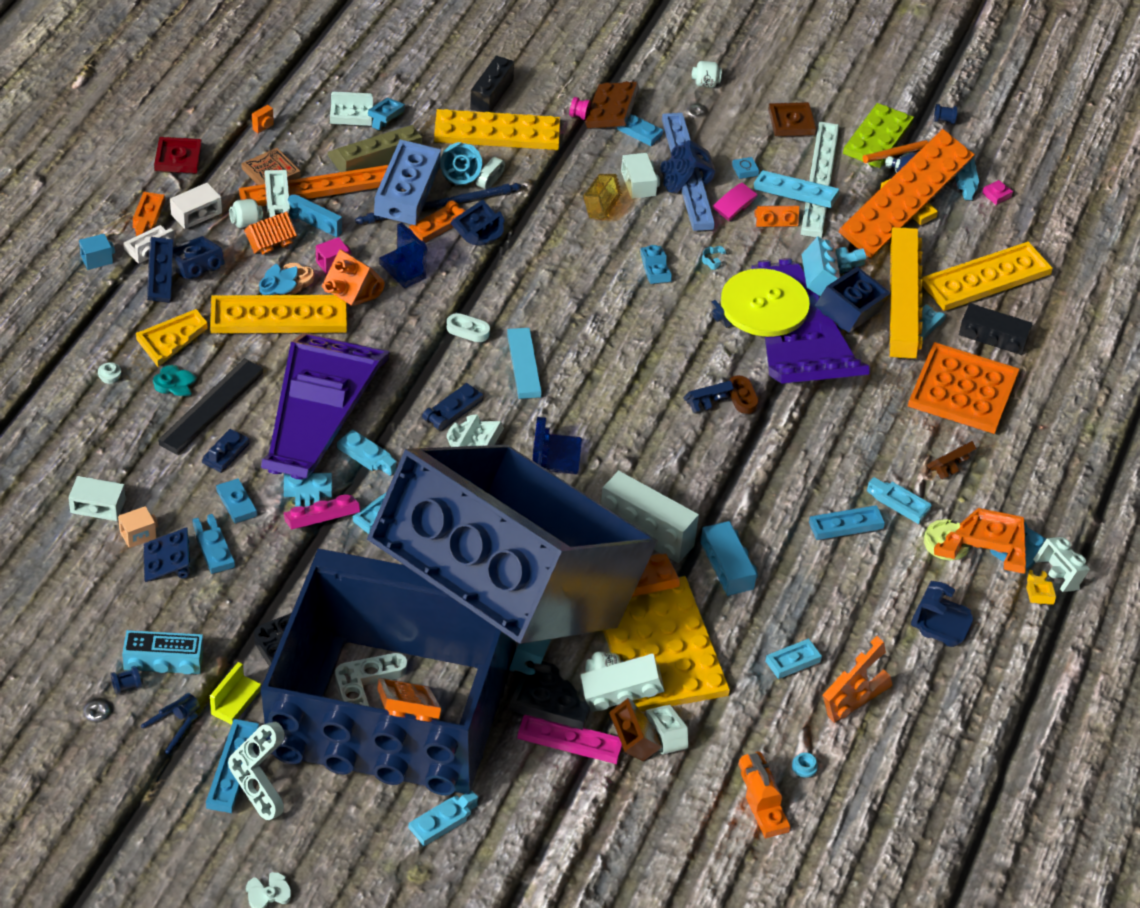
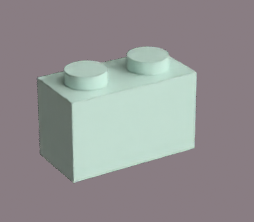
(639, 175)
(97, 498)

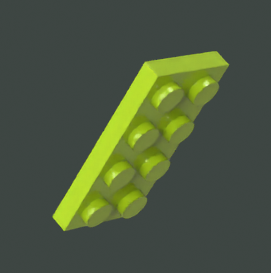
(878, 132)

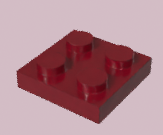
(178, 155)

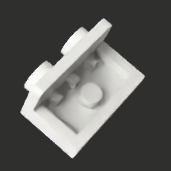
(139, 246)

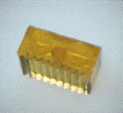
(602, 196)

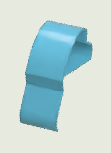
(719, 249)

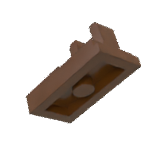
(948, 460)

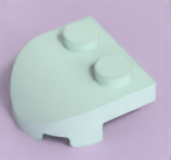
(474, 432)

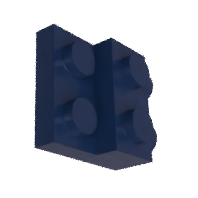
(197, 257)

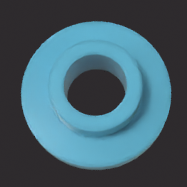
(807, 760)

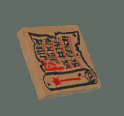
(270, 160)

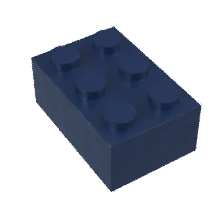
(852, 299)

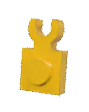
(1039, 589)

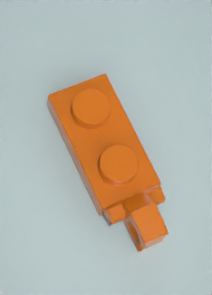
(147, 212)

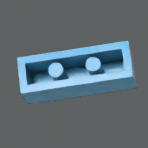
(729, 558)

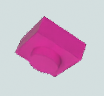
(997, 192)

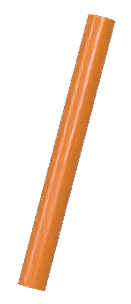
(894, 151)

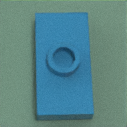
(236, 500)

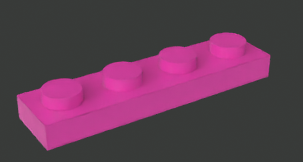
(573, 740)

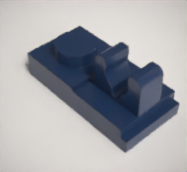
(703, 395)
(225, 450)

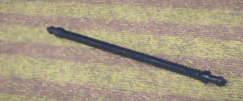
(505, 189)

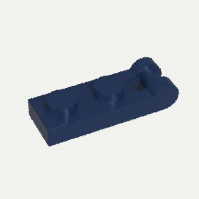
(453, 407)

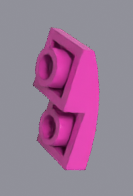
(733, 201)

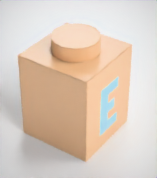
(138, 526)

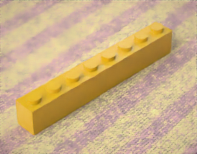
(904, 293)

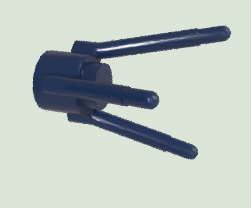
(182, 708)

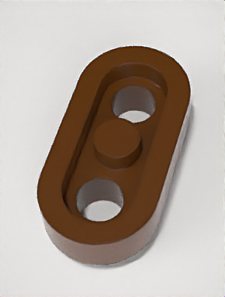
(743, 395)

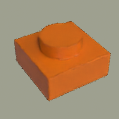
(262, 119)

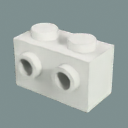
(196, 205)

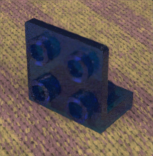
(408, 261)
(555, 451)

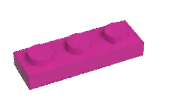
(321, 511)

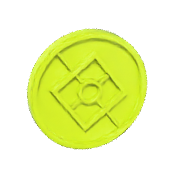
(765, 302)

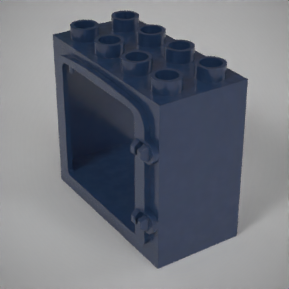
(511, 541)
(396, 611)

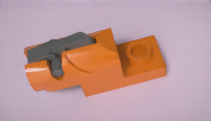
(763, 795)

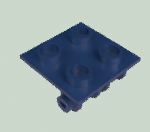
(167, 555)

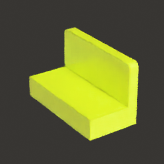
(233, 695)

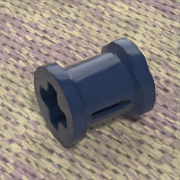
(945, 113)
(126, 680)

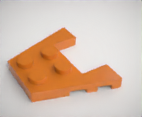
(990, 531)
(853, 688)

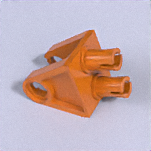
(352, 280)

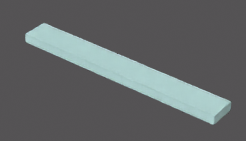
(820, 173)

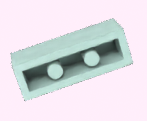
(621, 681)

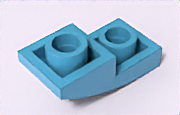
(655, 264)

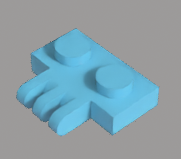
(308, 489)

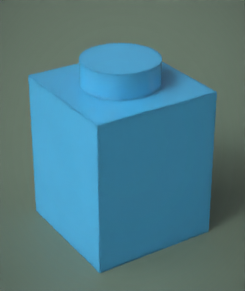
(96, 251)

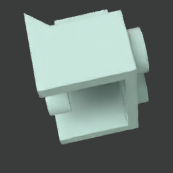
(1064, 561)

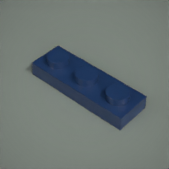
(160, 269)

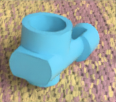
(848, 260)

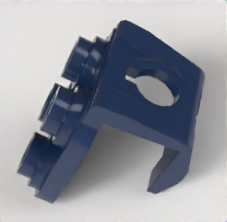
(682, 164)
(940, 617)

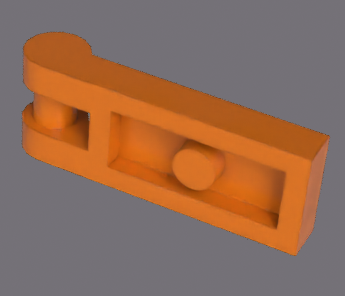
(437, 222)

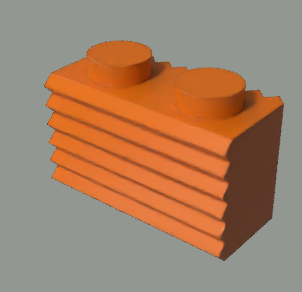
(270, 233)

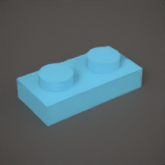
(793, 658)

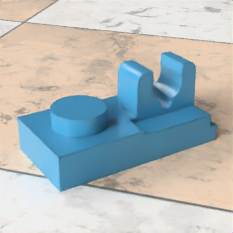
(384, 112)

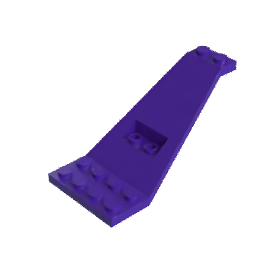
(814, 348)
(316, 398)

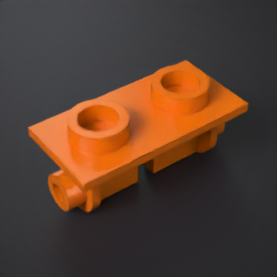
(777, 216)

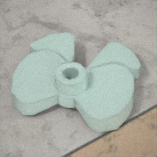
(260, 896)

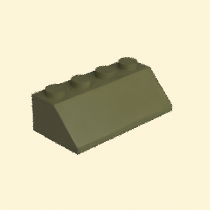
(372, 151)

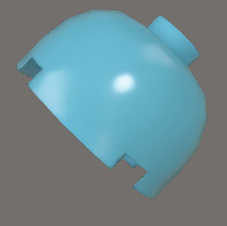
(460, 163)

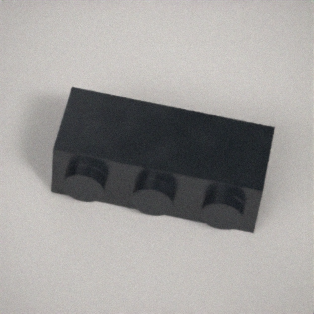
(492, 84)
(995, 329)

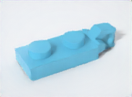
(968, 180)
(366, 452)
(899, 499)
(443, 818)

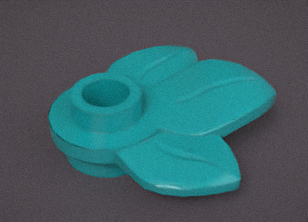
(174, 380)

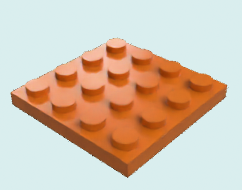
(963, 387)

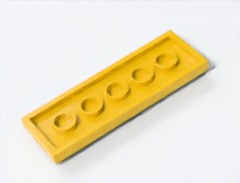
(497, 129)
(986, 276)
(277, 314)

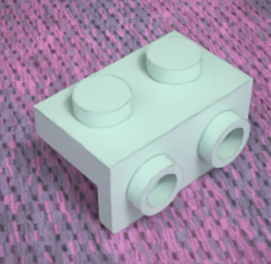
(351, 108)

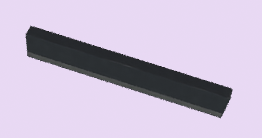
(210, 406)

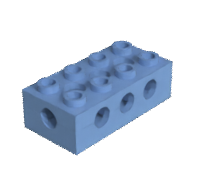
(413, 160)

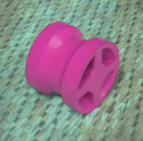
(579, 108)

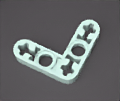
(359, 677)
(251, 765)

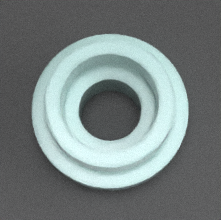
(109, 372)

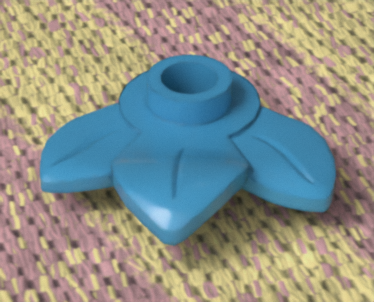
(278, 281)

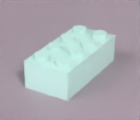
(652, 513)

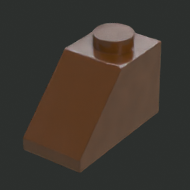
(635, 730)

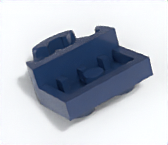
(479, 224)

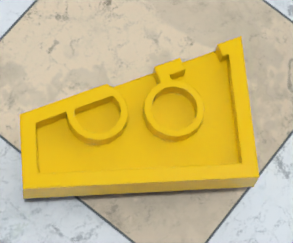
(171, 336)

